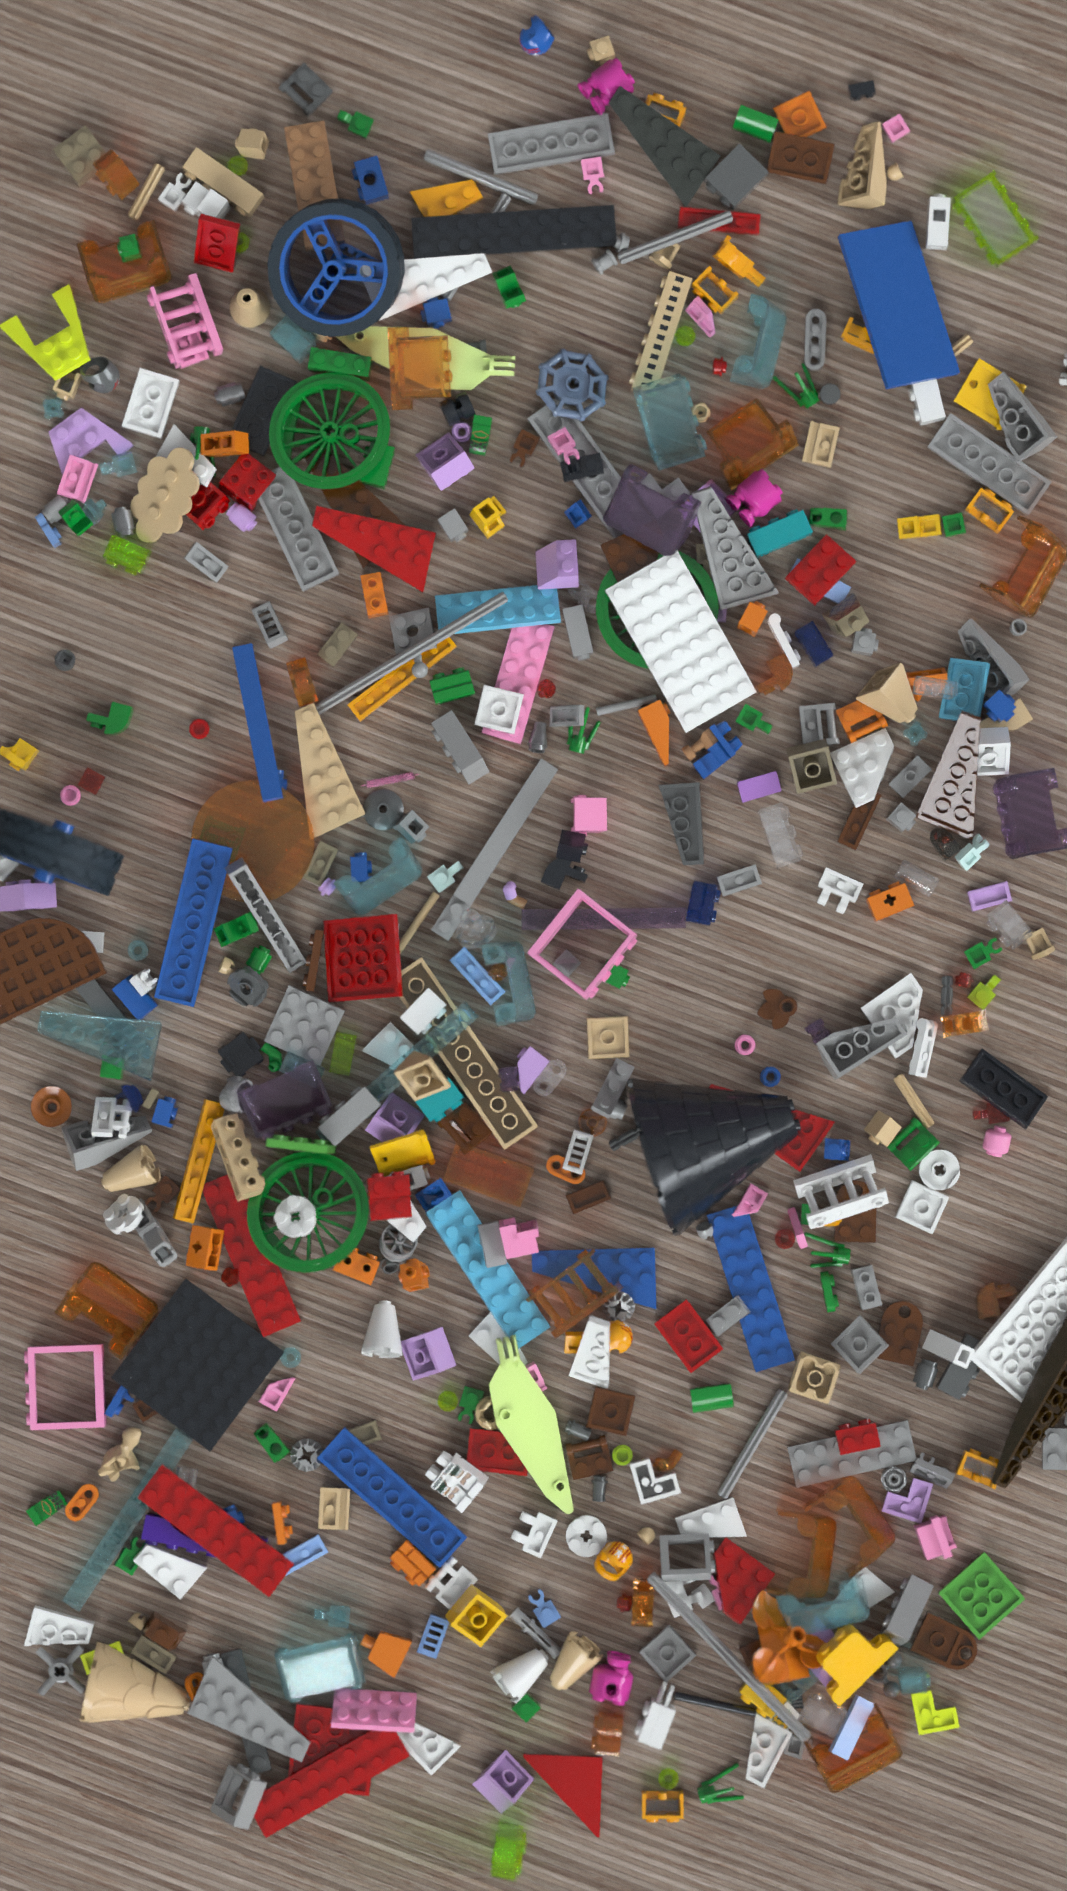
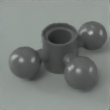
(891, 1688)

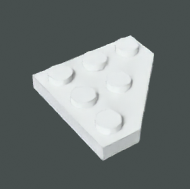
(863, 765)
(898, 1002)

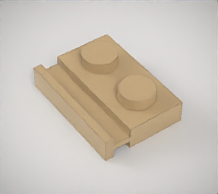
(820, 444)
(334, 1508)

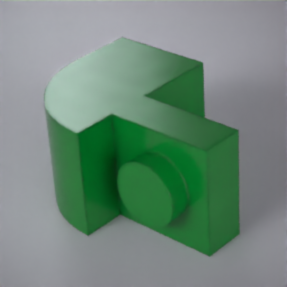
(508, 287)
(116, 722)
(236, 929)

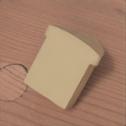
(665, 256)
(1039, 944)

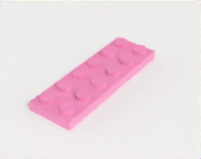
(522, 671)

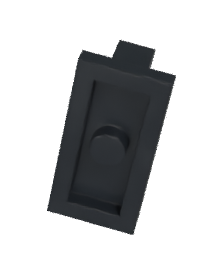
(582, 468)

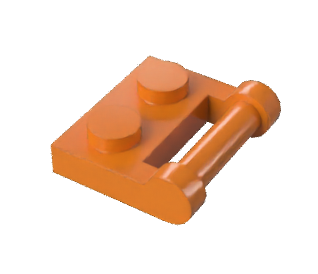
(855, 713)

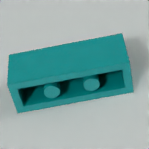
(779, 533)

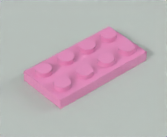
(374, 1710)

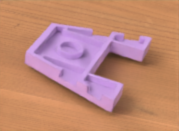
(82, 434)

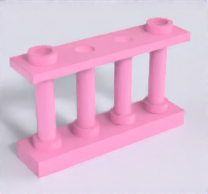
(199, 306)

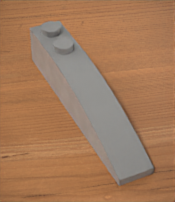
(265, 914)

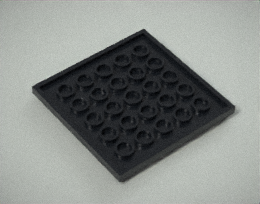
(197, 1365)

